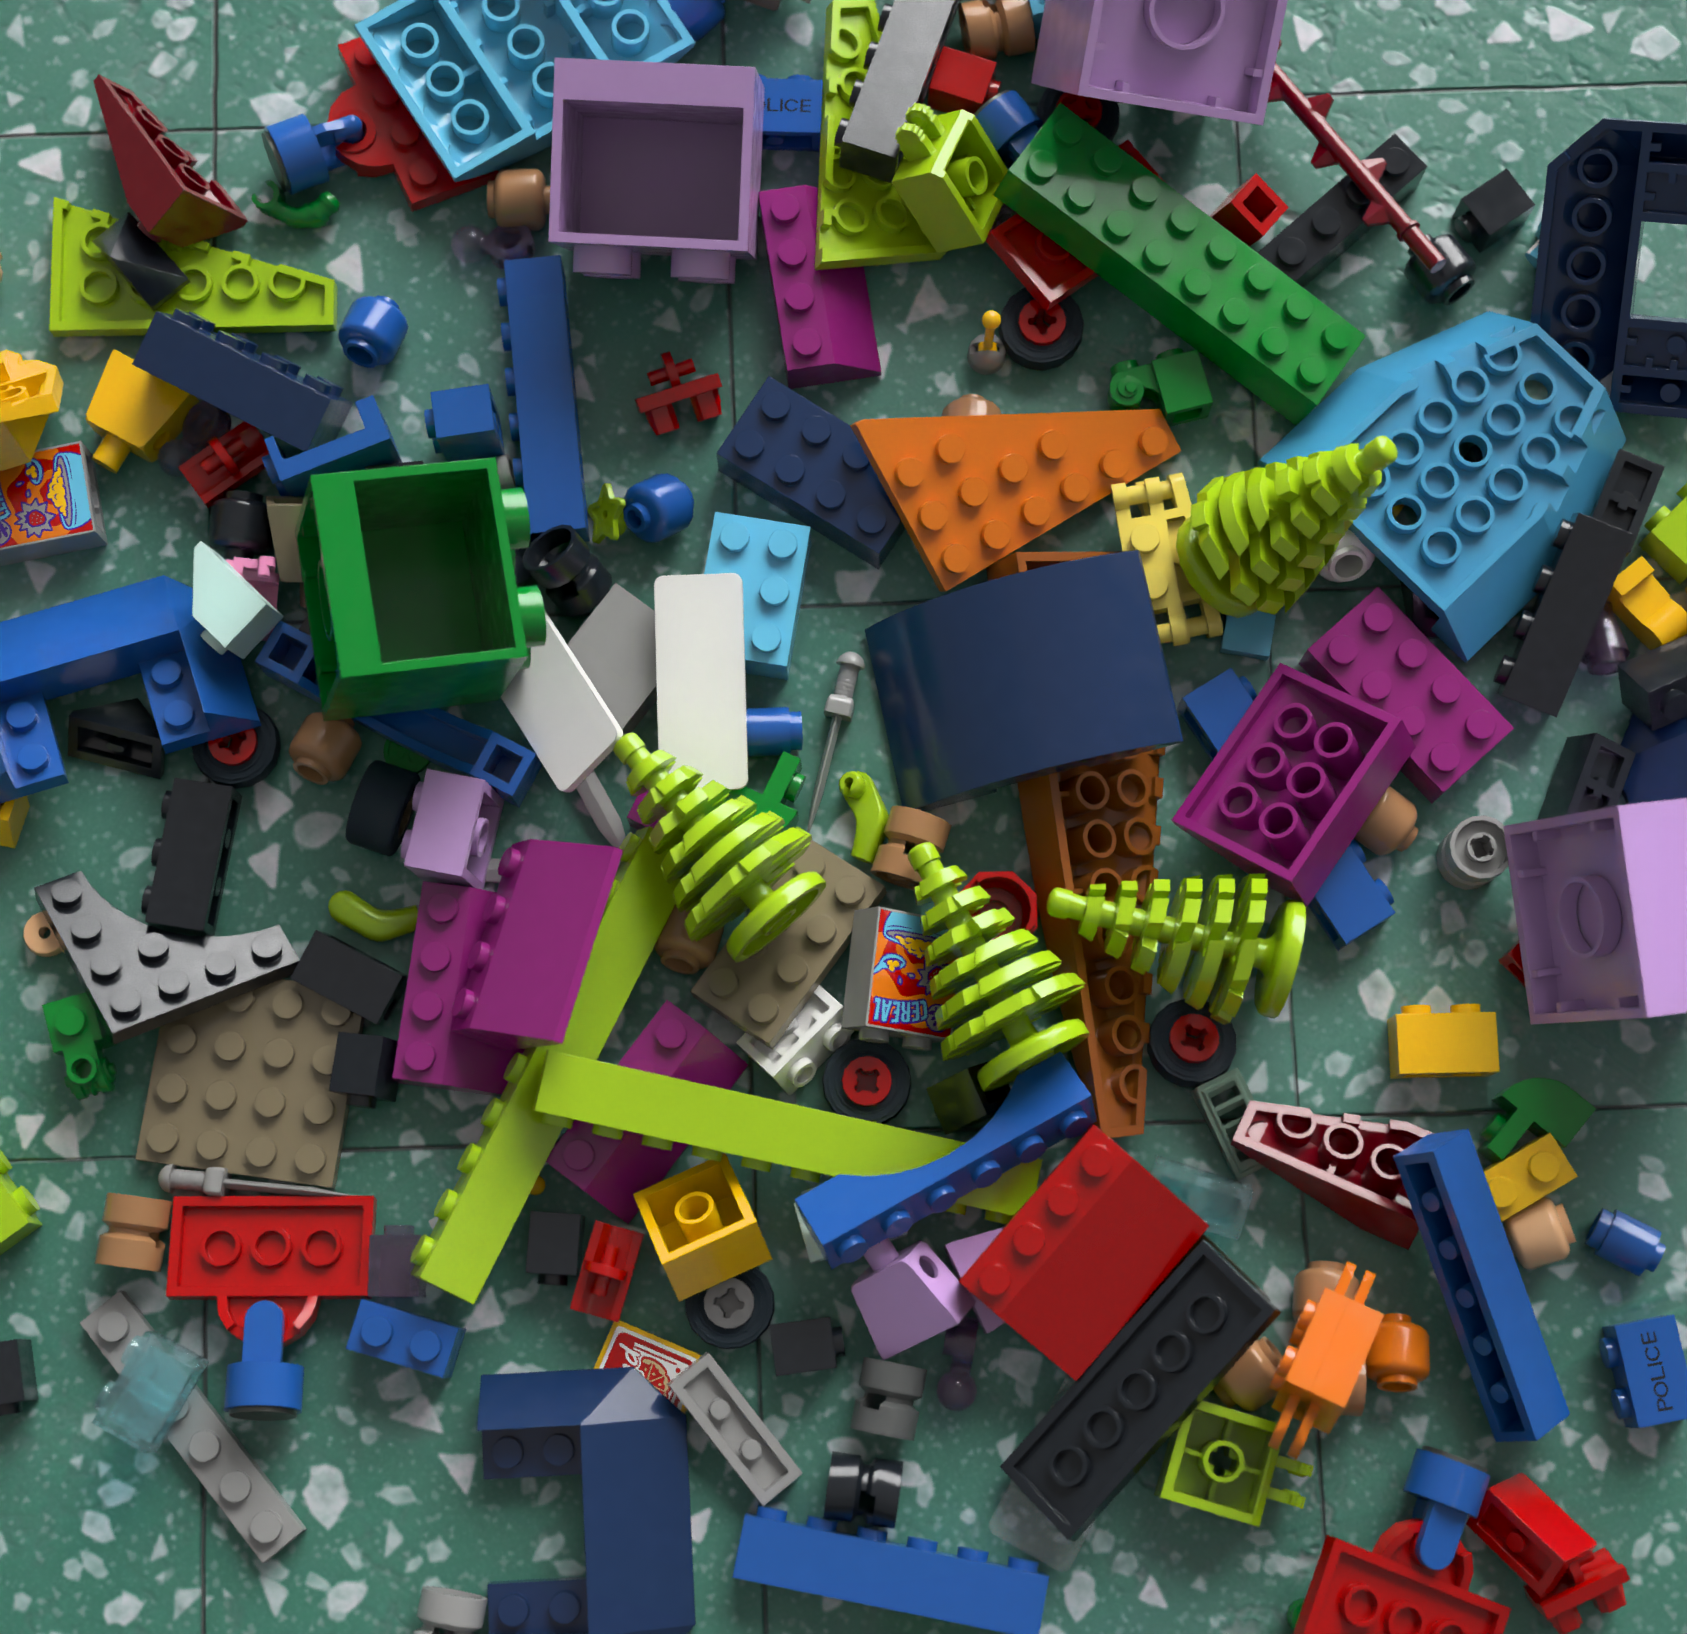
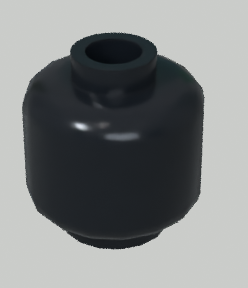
(1449, 282)
(240, 525)

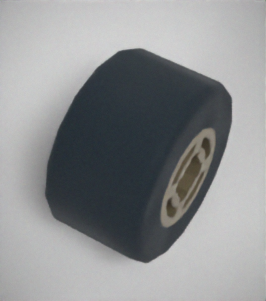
(382, 808)

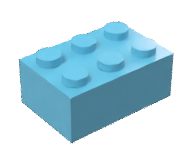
(773, 570)

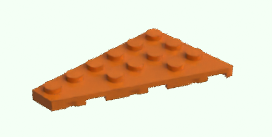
(997, 481)

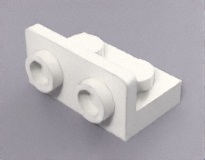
(804, 1045)

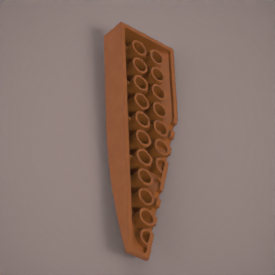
(1083, 832)

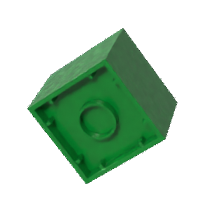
(415, 587)

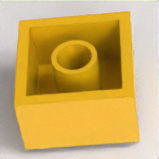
(702, 1227)

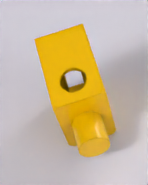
(134, 412)

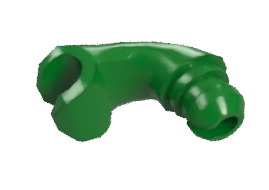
(309, 215)

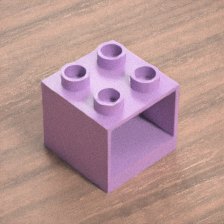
(1164, 53)
(656, 166)
(1602, 912)

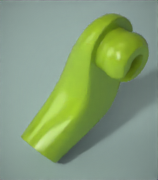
(868, 811)
(370, 921)

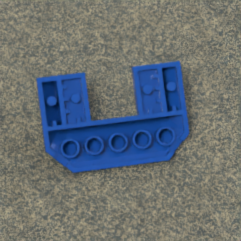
(101, 640)

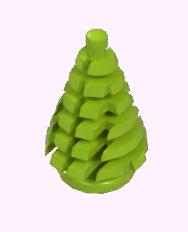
(1273, 528)
(720, 852)
(1208, 940)
(1007, 990)

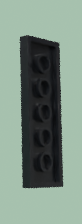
(1139, 1390)

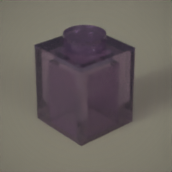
(391, 1264)

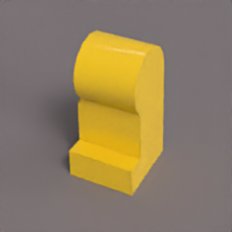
(1647, 606)

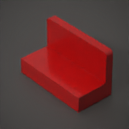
(1530, 1532)

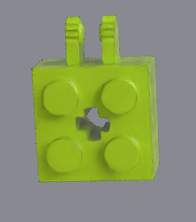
(948, 176)
(1241, 1489)

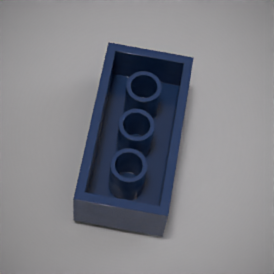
(240, 382)
(812, 471)

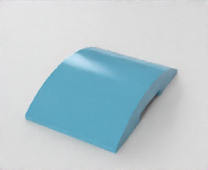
(485, 68)

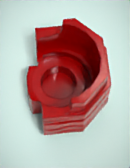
(1011, 892)

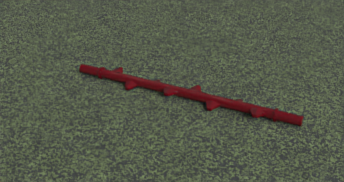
(1364, 173)

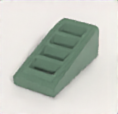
(1202, 1095)

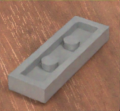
(734, 1428)

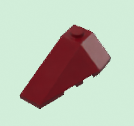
(160, 176)
(1337, 1163)

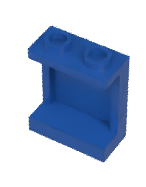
(349, 453)

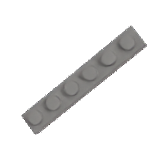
(206, 1443)

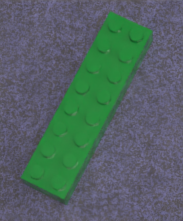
(1179, 264)

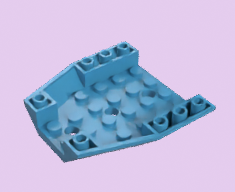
(1482, 522)

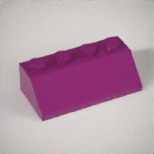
(819, 313)
(618, 1168)

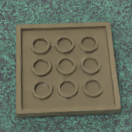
(251, 1087)

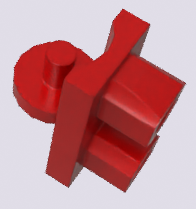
(701, 392)
(226, 462)
(607, 1271)
(1590, 1577)

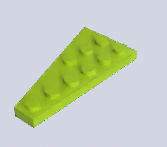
(857, 215)
(224, 287)

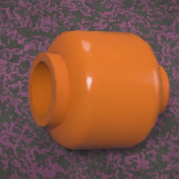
(1398, 1354)

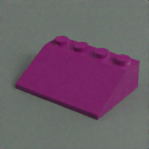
(1295, 782)
(535, 943)
(427, 1048)

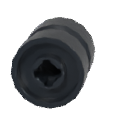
(567, 570)
(863, 1490)

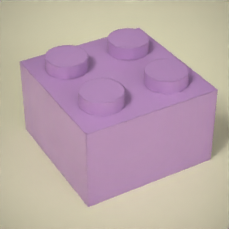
(452, 829)

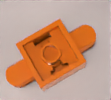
(1330, 1352)

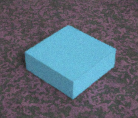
(1248, 635)

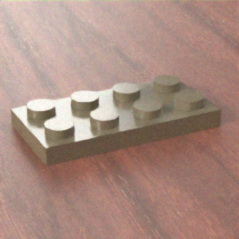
(777, 982)

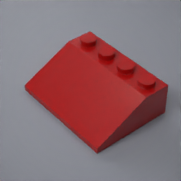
(1084, 1252)

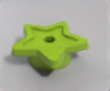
(607, 515)

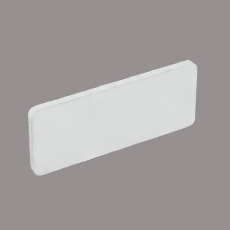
(702, 675)
(561, 712)

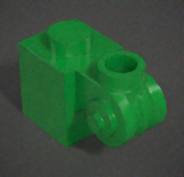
(1171, 381)
(80, 1039)

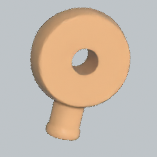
(35, 940)

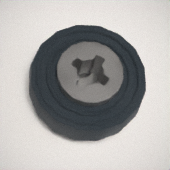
(742, 1320)

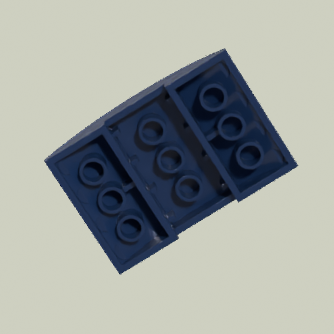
(1022, 679)

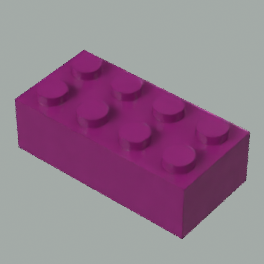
(1395, 667)

